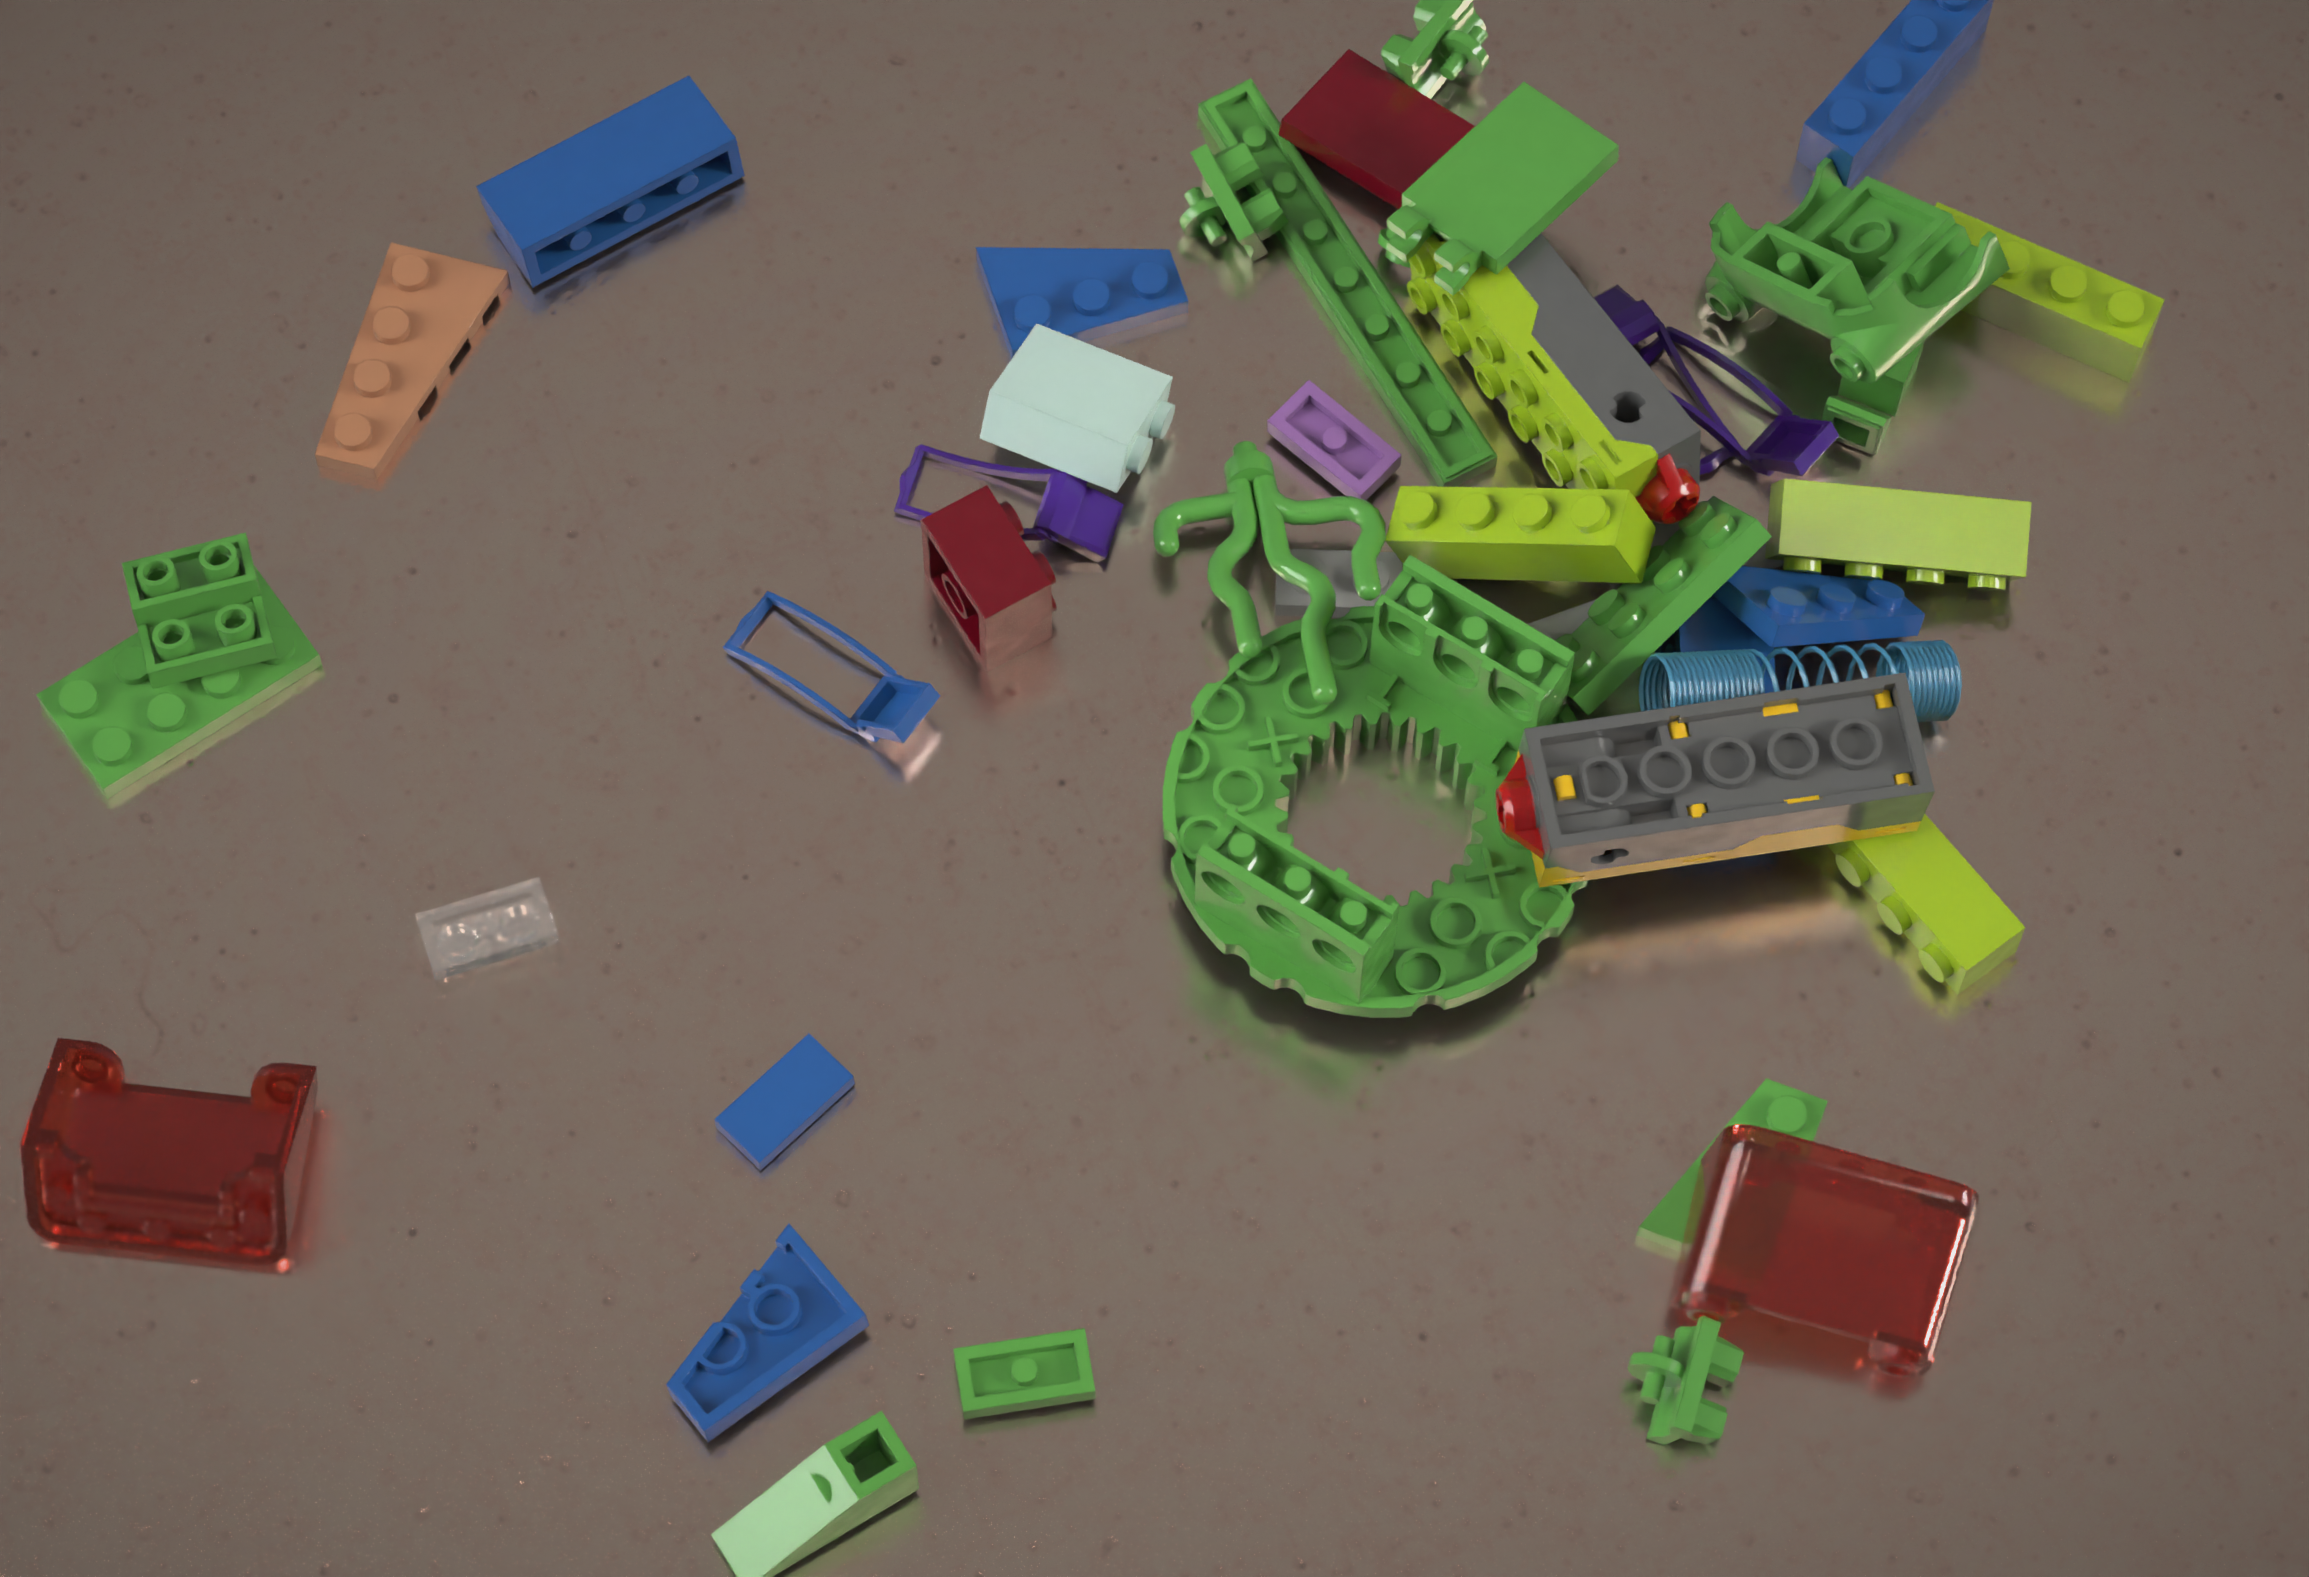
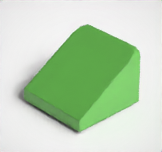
(1856, 423)

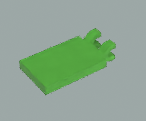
(1500, 186)

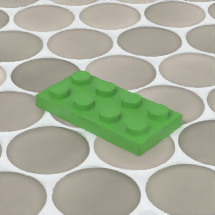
(1677, 581)
(129, 729)

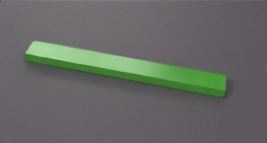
(1353, 292)

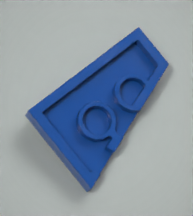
(1079, 290)
(1817, 608)
(771, 1335)

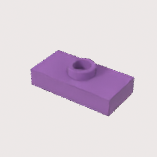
(1333, 442)

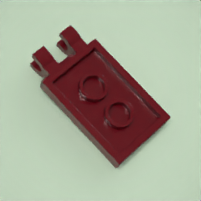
(1372, 127)

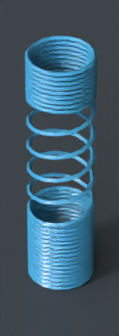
(1725, 674)

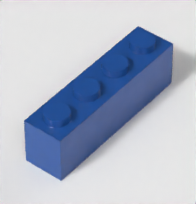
(1890, 83)

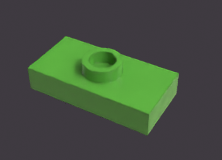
(1024, 1373)

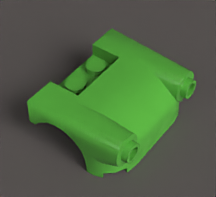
(1853, 267)

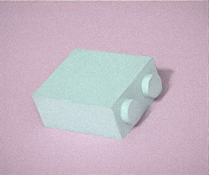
(1078, 408)

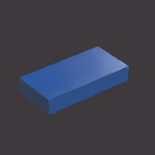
(784, 1101)

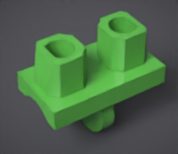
(1445, 46)
(1249, 220)
(1676, 1379)

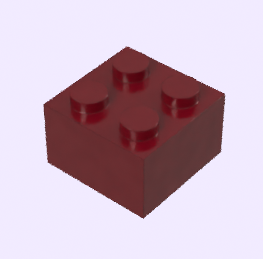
(989, 577)

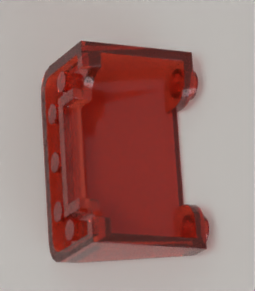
(165, 1164)
(1825, 1243)

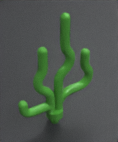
(1255, 498)

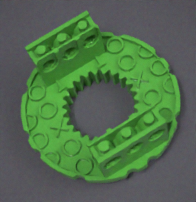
(1413, 669)

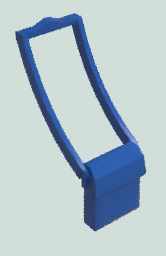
(888, 711)

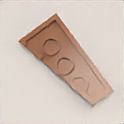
(403, 351)

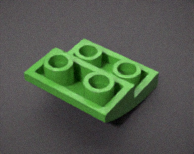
(199, 610)

